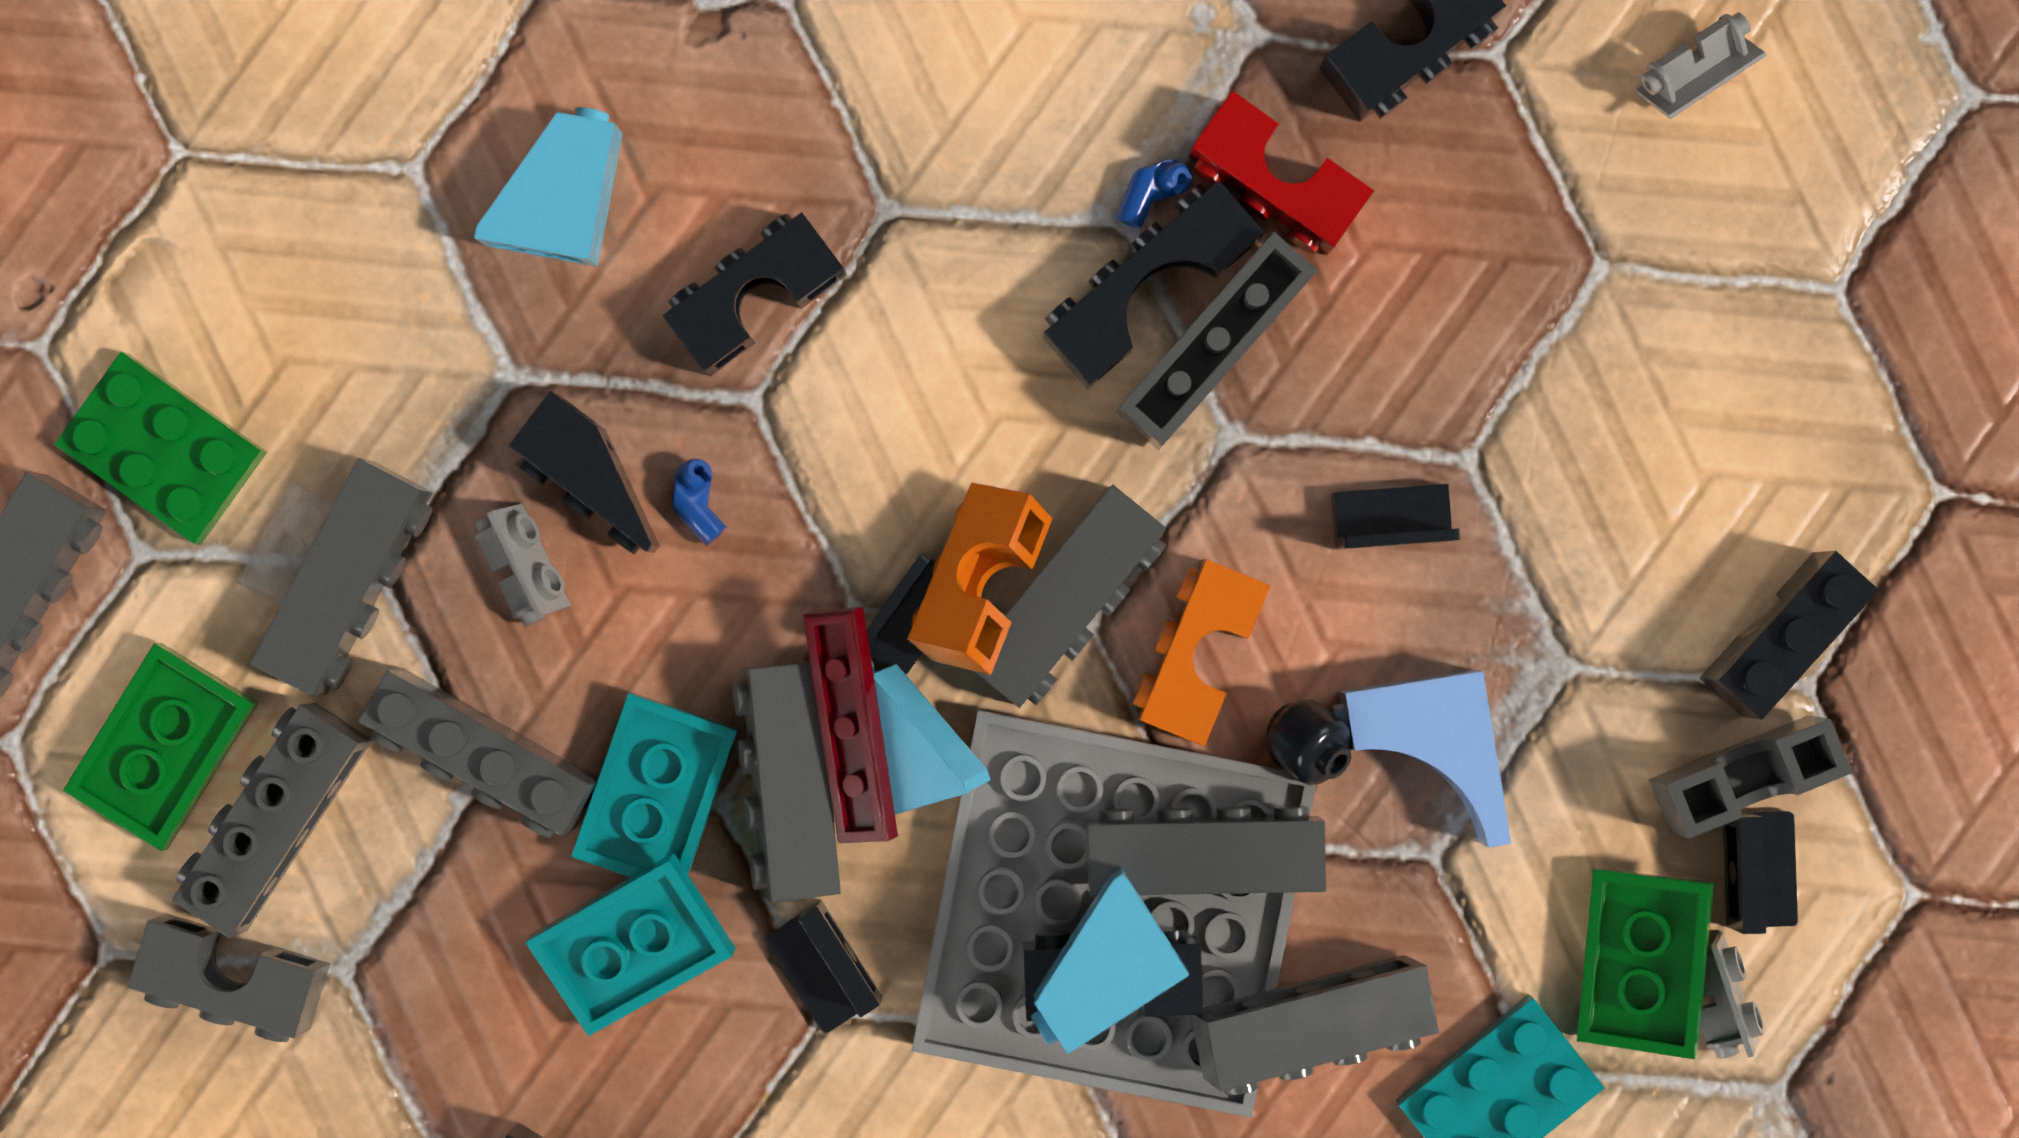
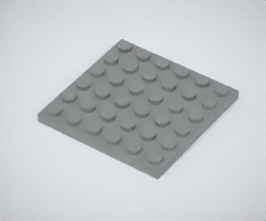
(1024, 871)

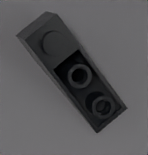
(580, 457)

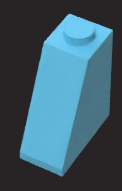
(559, 192)
(921, 749)
(1106, 968)

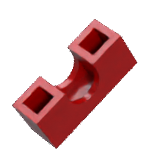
(1313, 210)

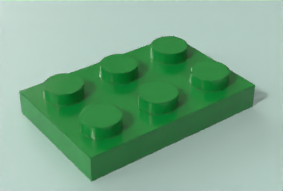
(160, 448)
(160, 746)
(1645, 962)

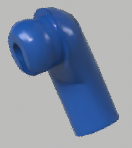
(1151, 185)
(691, 499)

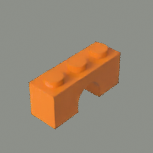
(989, 533)
(1214, 601)

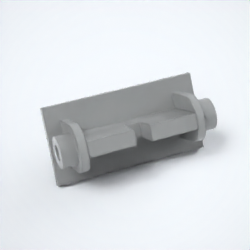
(1688, 76)
(512, 539)
(1731, 1018)

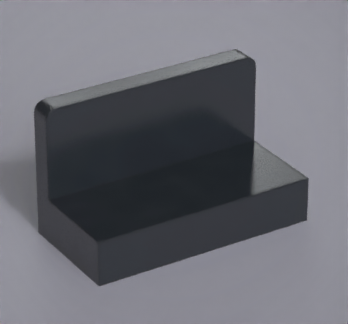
(1392, 517)
(893, 622)
(1760, 871)
(823, 968)

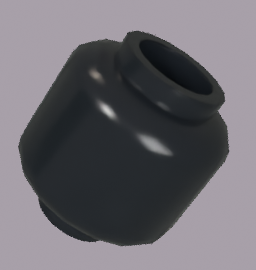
(1309, 741)

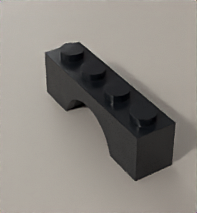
(1204, 237)

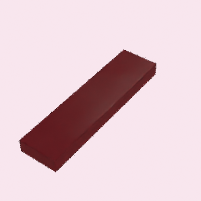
(850, 725)

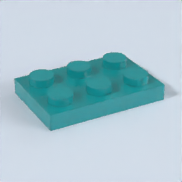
(654, 787)
(631, 945)
(1504, 1083)

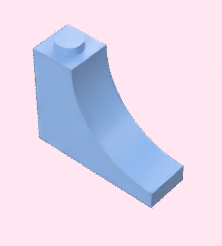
(1444, 725)

